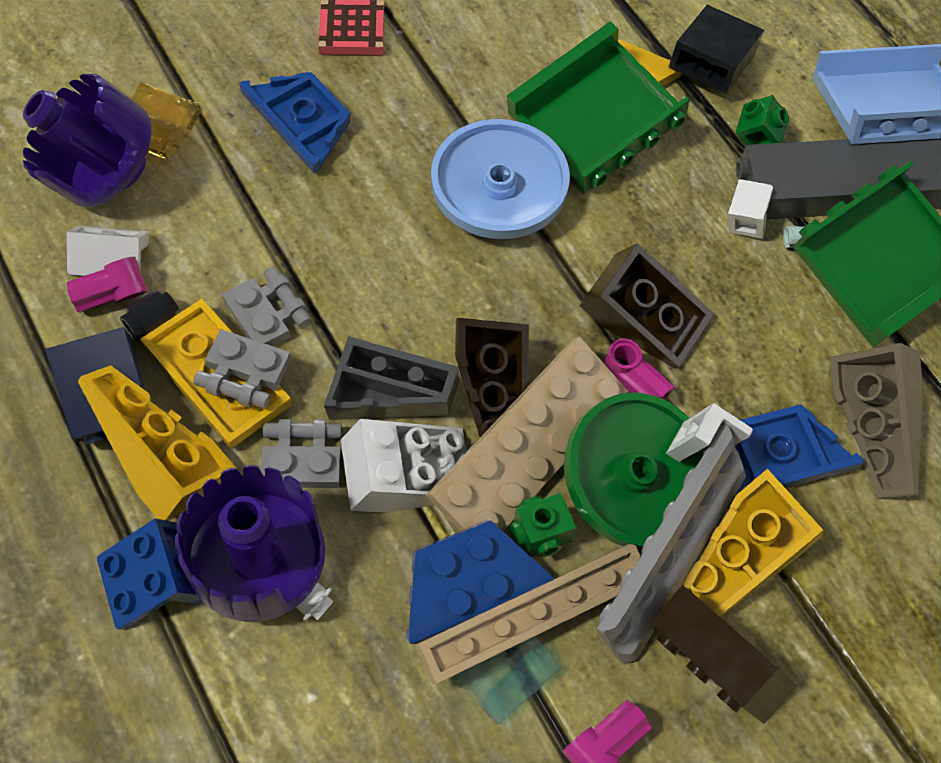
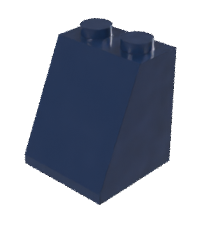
(84, 356)

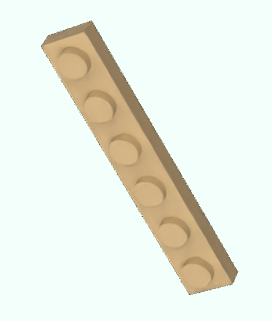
(526, 615)

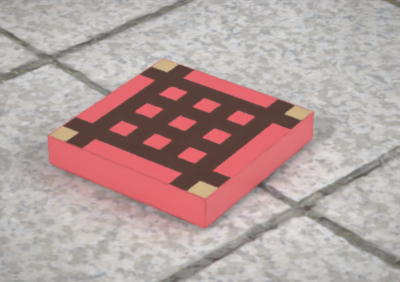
(351, 27)

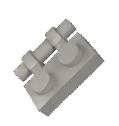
(257, 316)
(246, 360)
(311, 465)

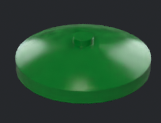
(621, 466)

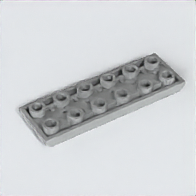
(673, 548)

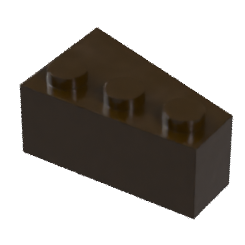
(723, 655)

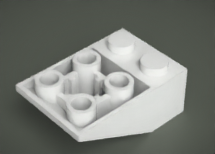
(397, 463)

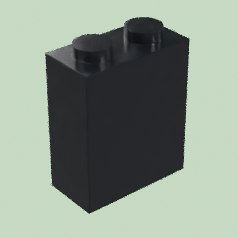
(716, 48)

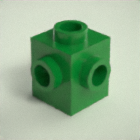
(762, 122)
(543, 525)

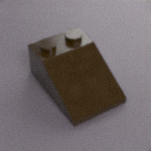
(647, 305)

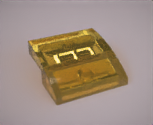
(170, 118)

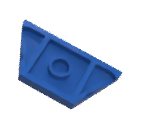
(301, 113)
(792, 448)
(467, 577)

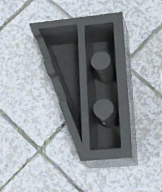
(389, 384)

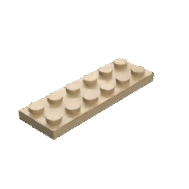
(525, 441)

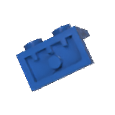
(144, 573)

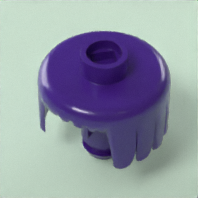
(86, 141)
(251, 544)

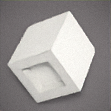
(749, 209)

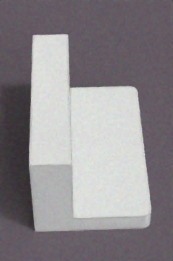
(95, 247)
(701, 428)

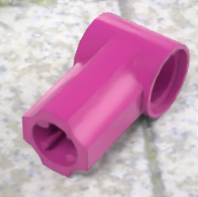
(118, 282)
(638, 374)
(610, 737)

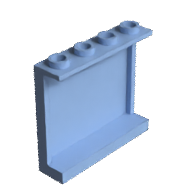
(883, 92)

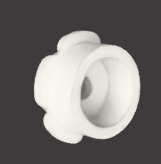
(316, 602)

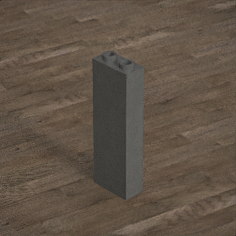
(819, 174)

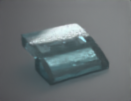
(508, 678)

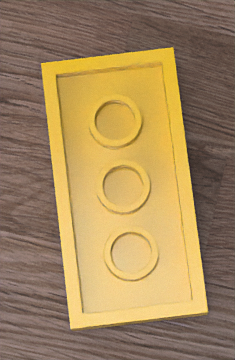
(181, 351)

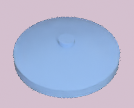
(499, 179)

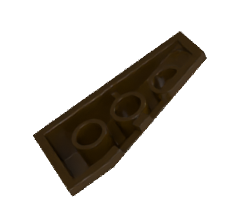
(492, 366)

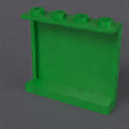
(597, 107)
(878, 254)

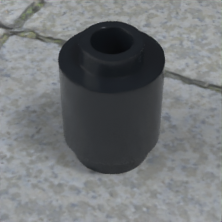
(148, 313)

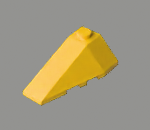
(154, 449)
(751, 544)

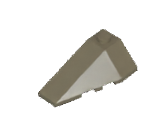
(884, 413)

